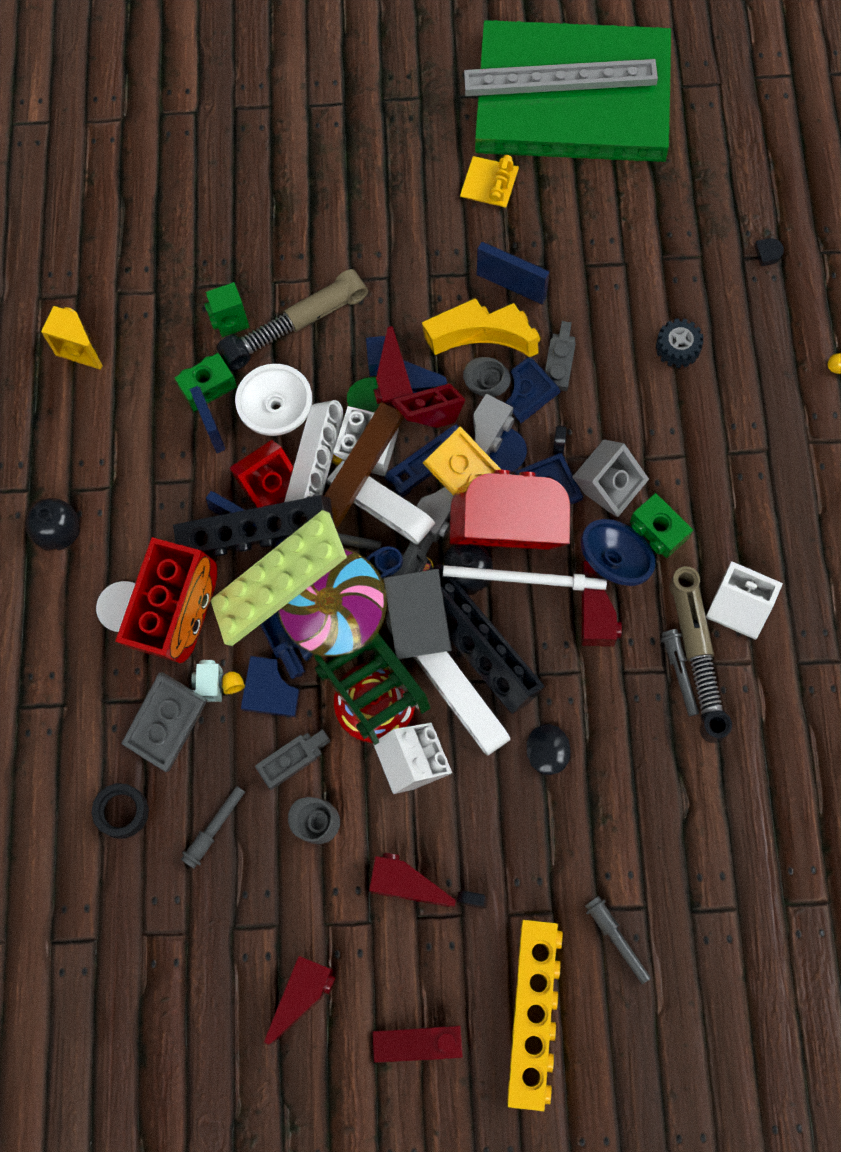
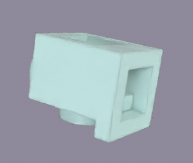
(208, 680)

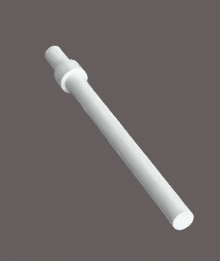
(577, 581)

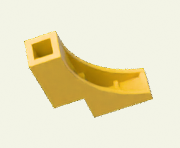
(473, 324)

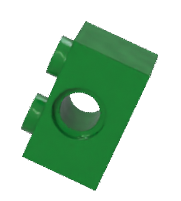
(226, 310)
(219, 383)
(659, 512)

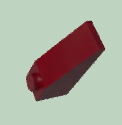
(391, 374)
(432, 406)
(598, 615)
(399, 880)
(303, 991)
(417, 1044)

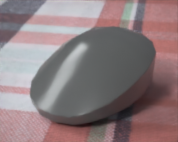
(486, 376)
(313, 820)

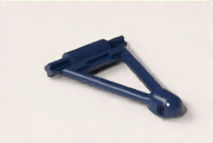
(285, 648)

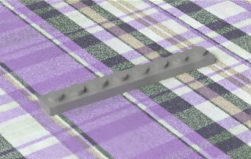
(560, 77)

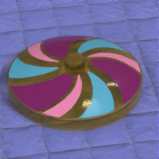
(338, 610)

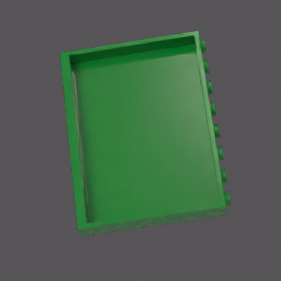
(575, 123)

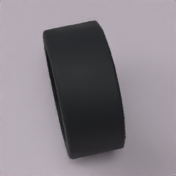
(102, 799)

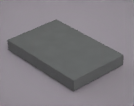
(417, 614)
(164, 721)

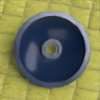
(617, 552)

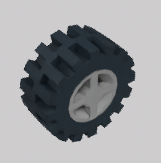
(679, 334)

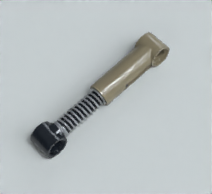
(345, 290)
(699, 651)

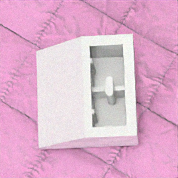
(351, 430)
(744, 600)
(412, 757)

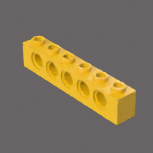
(537, 1095)

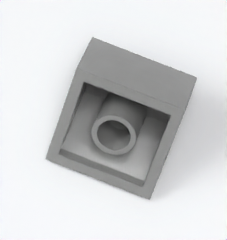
(611, 476)

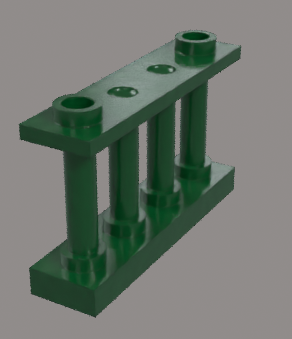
(397, 678)

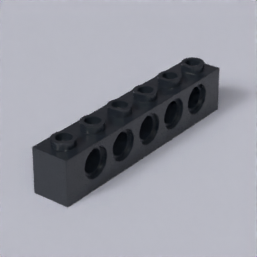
(192, 532)
(487, 648)

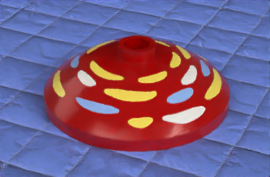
(347, 719)

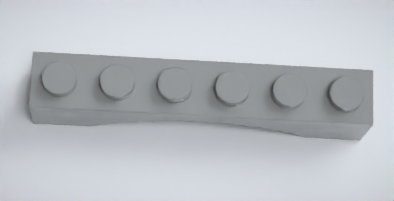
(489, 423)

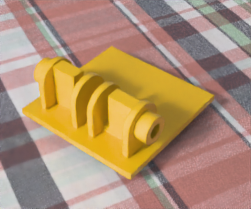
(490, 180)

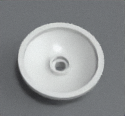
(269, 387)

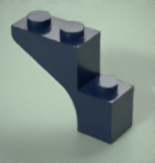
(419, 377)

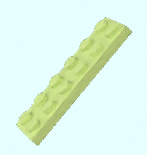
(278, 578)

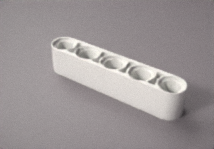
(315, 451)
(391, 509)
(464, 701)

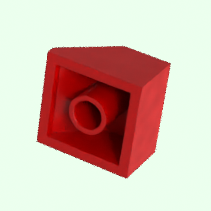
(264, 475)

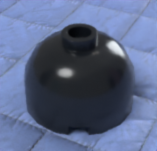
(52, 524)
(469, 556)

